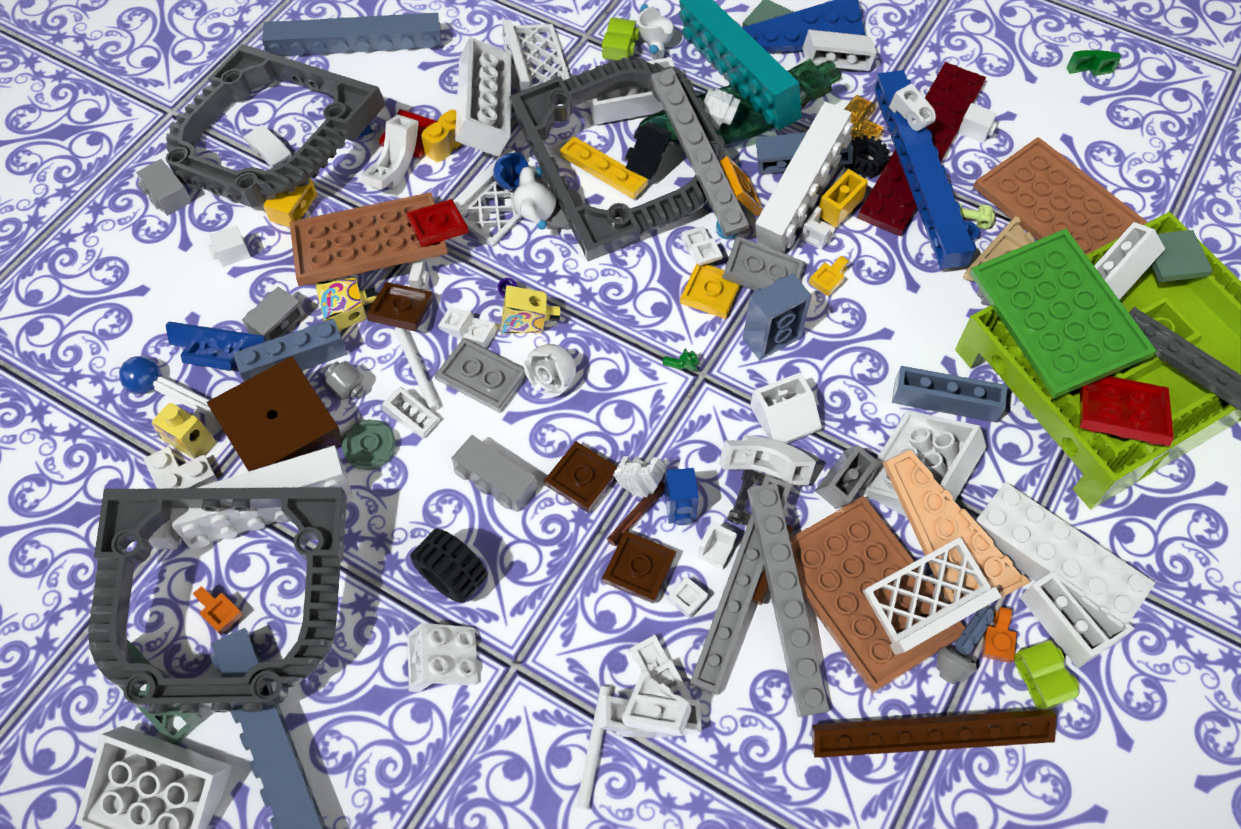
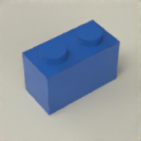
(681, 496)

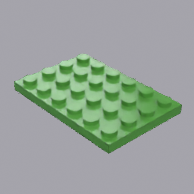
(1062, 313)

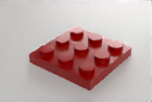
(1127, 410)

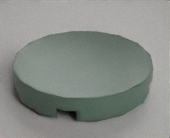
(369, 445)

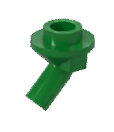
(687, 361)

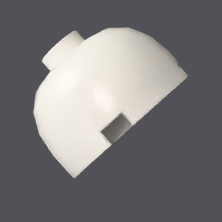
(550, 368)

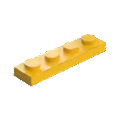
(603, 167)

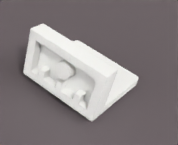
(441, 656)

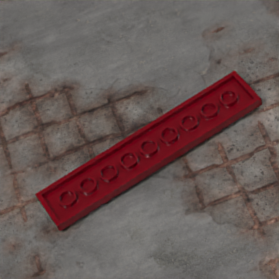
(891, 200)

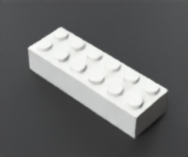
(483, 97)
(804, 177)
(313, 469)
(1044, 543)

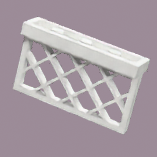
(514, 44)
(481, 189)
(937, 620)

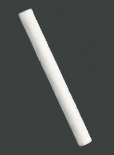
(417, 369)
(591, 757)

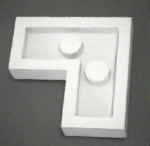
(168, 474)

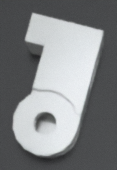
(913, 107)

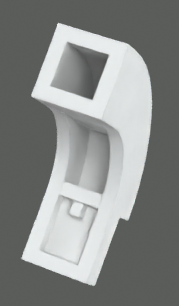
(395, 156)

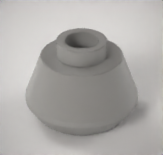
(954, 665)

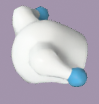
(654, 30)
(533, 199)

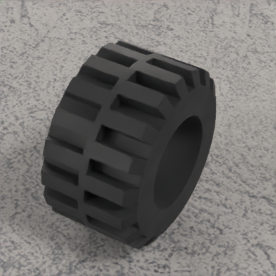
(449, 565)

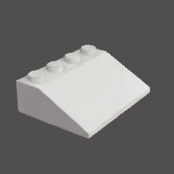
(942, 444)
(150, 784)

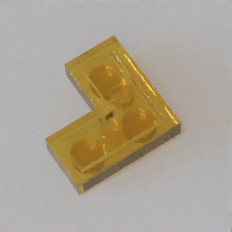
(860, 111)

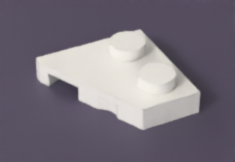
(656, 708)

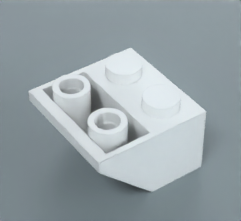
(786, 409)

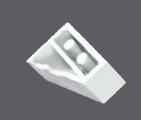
(1072, 619)

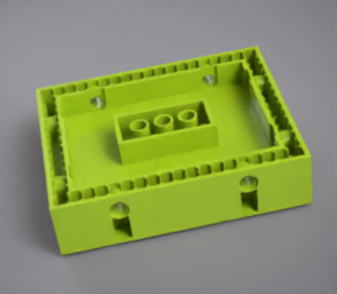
(1197, 309)

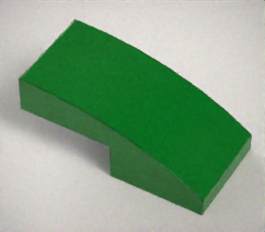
(1096, 61)

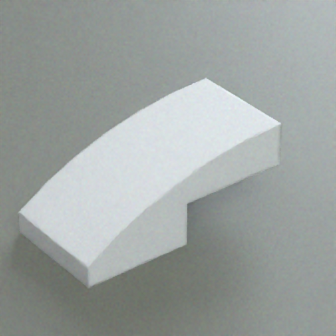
(268, 146)
(700, 246)
(463, 325)
(652, 658)

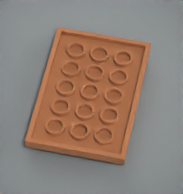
(1056, 196)
(359, 240)
(834, 566)

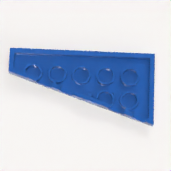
(790, 30)

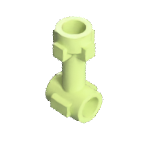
(984, 215)

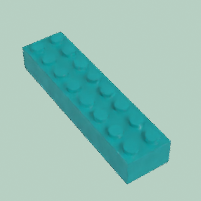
(742, 61)

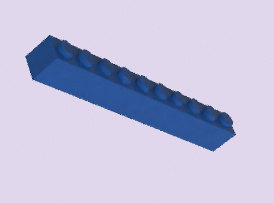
(926, 179)

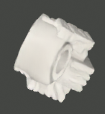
(720, 107)
(640, 477)

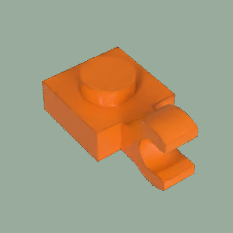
(218, 611)
(998, 640)

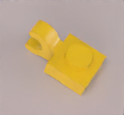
(829, 277)

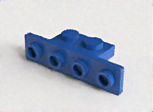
(209, 345)

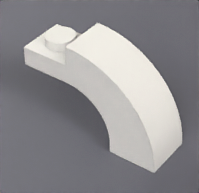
(769, 457)
(613, 708)

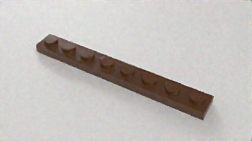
(933, 733)

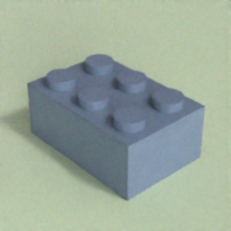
(776, 316)

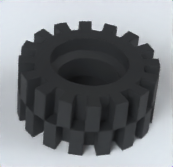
(873, 149)

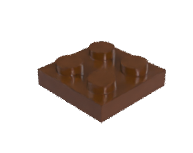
(400, 306)
(581, 476)
(639, 567)

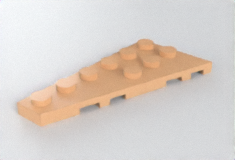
(940, 520)

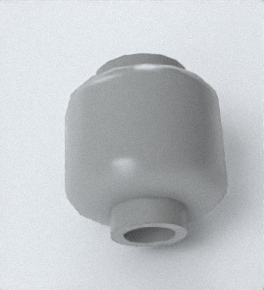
(344, 380)

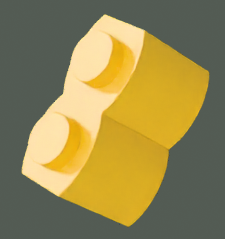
(440, 137)

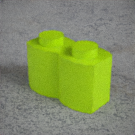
(620, 39)
(1046, 676)

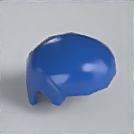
(508, 170)
(138, 374)

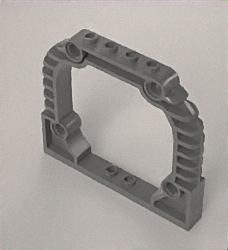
(245, 70)
(595, 227)
(136, 515)

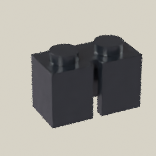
(648, 149)

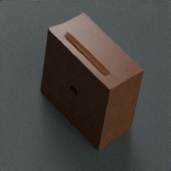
(275, 417)

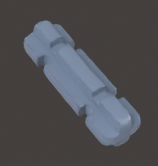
(974, 630)

